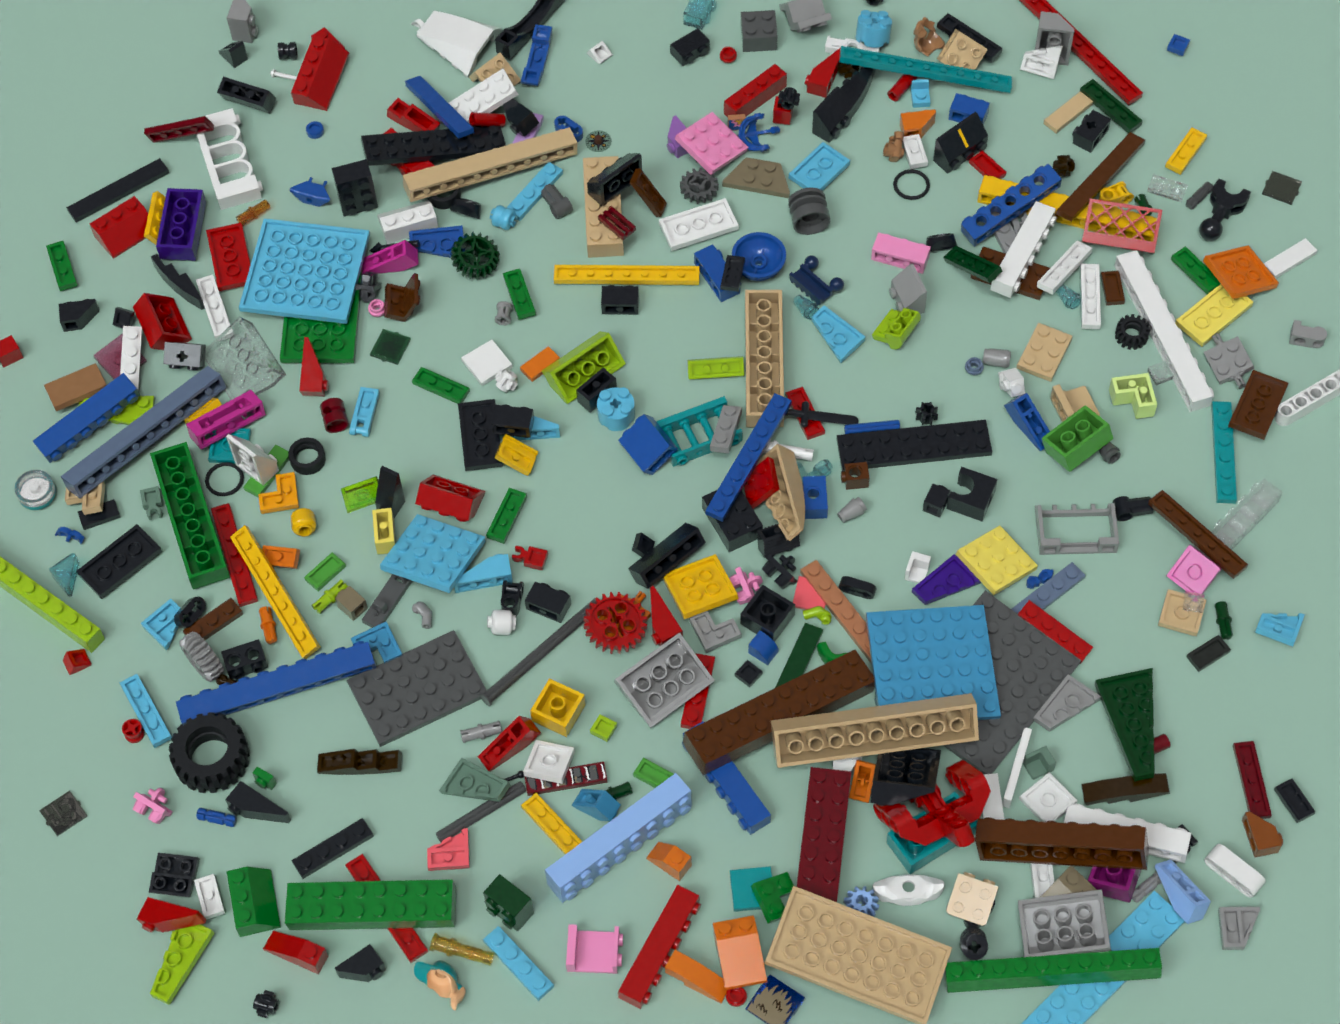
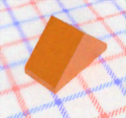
(862, 781)

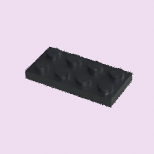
(477, 435)
(119, 561)

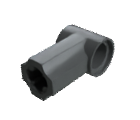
(558, 204)

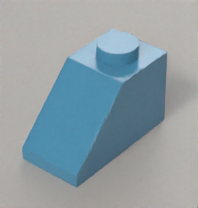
(597, 804)

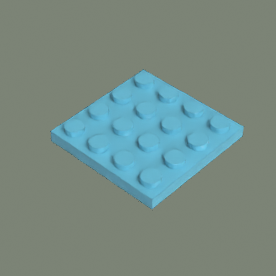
(433, 553)

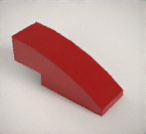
(411, 116)

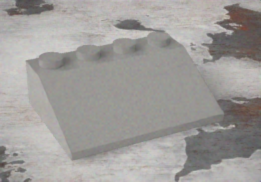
(664, 680)
(1064, 924)

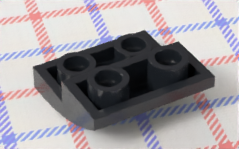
(174, 875)

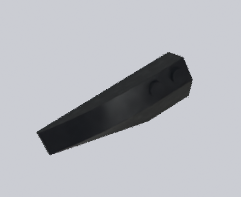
(841, 105)

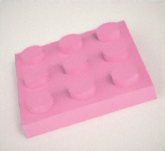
(711, 143)

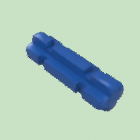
(216, 817)

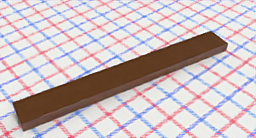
(1100, 177)

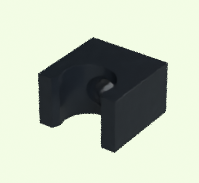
(978, 500)

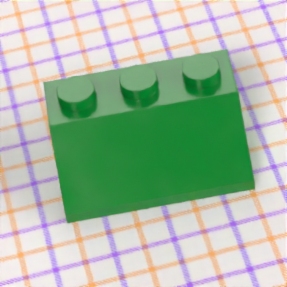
(253, 900)

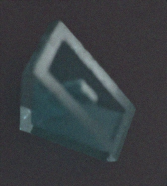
(65, 573)

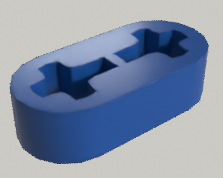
(569, 123)

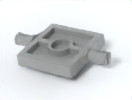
(1229, 360)

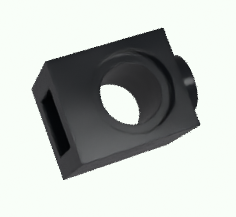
(936, 500)

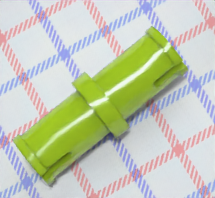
(328, 597)

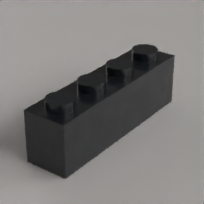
(667, 555)

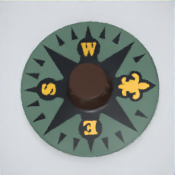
(598, 141)

